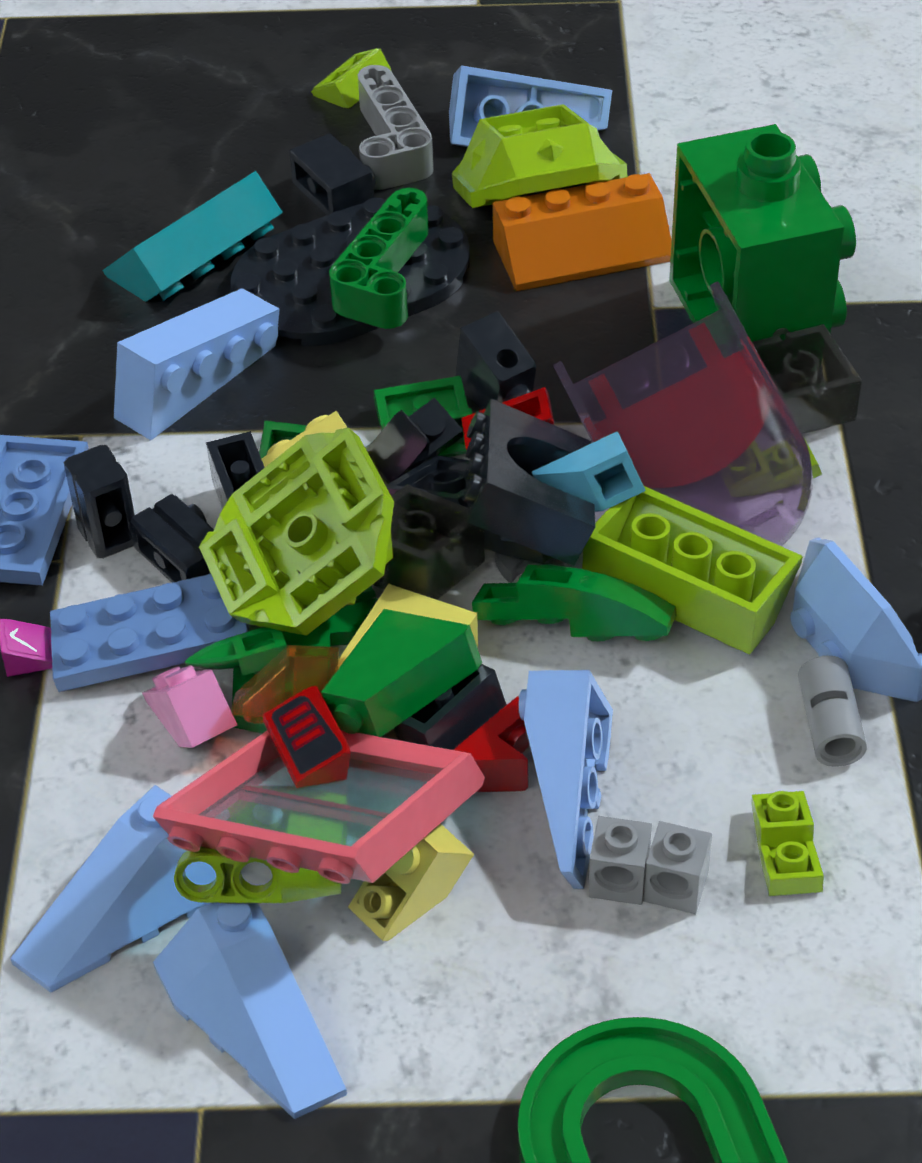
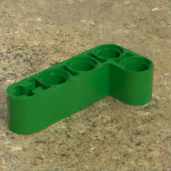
(366, 274)

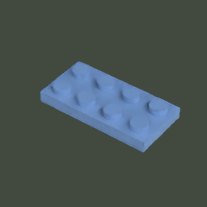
(32, 504)
(137, 632)

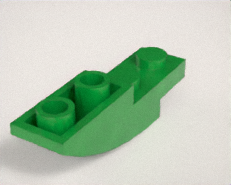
(592, 602)

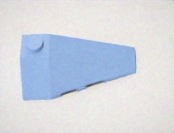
(569, 742)
(241, 992)

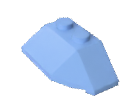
(853, 621)

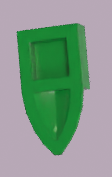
(247, 650)

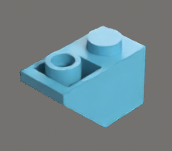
(595, 473)

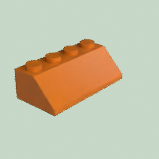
(582, 231)

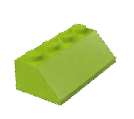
(707, 568)

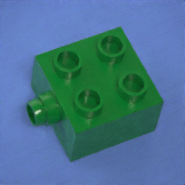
(759, 228)

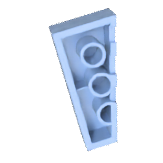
(189, 358)

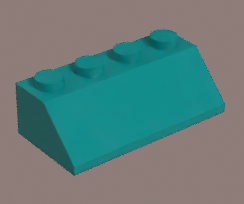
(196, 239)

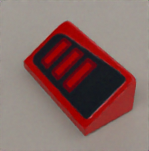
(308, 739)

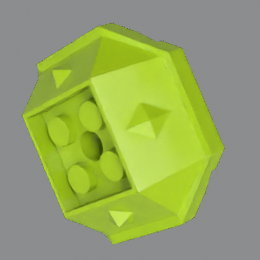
(532, 154)
(302, 535)

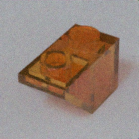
(284, 677)

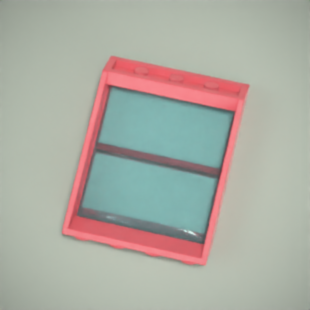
(337, 828)

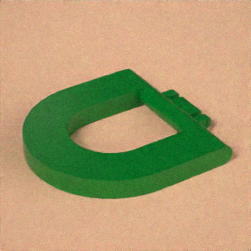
(648, 1054)

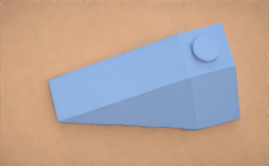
(492, 93)
(111, 900)

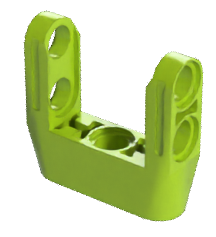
(232, 888)

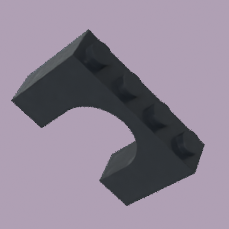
(507, 496)

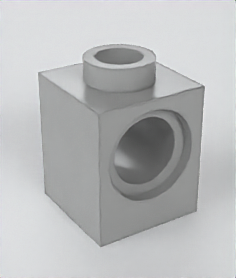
(619, 860)
(677, 867)

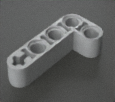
(402, 141)

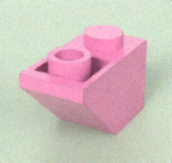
(190, 705)

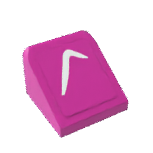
(25, 647)

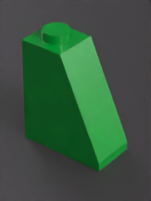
(398, 671)

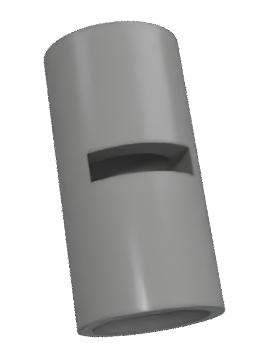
(832, 711)

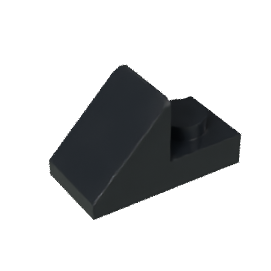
(413, 440)

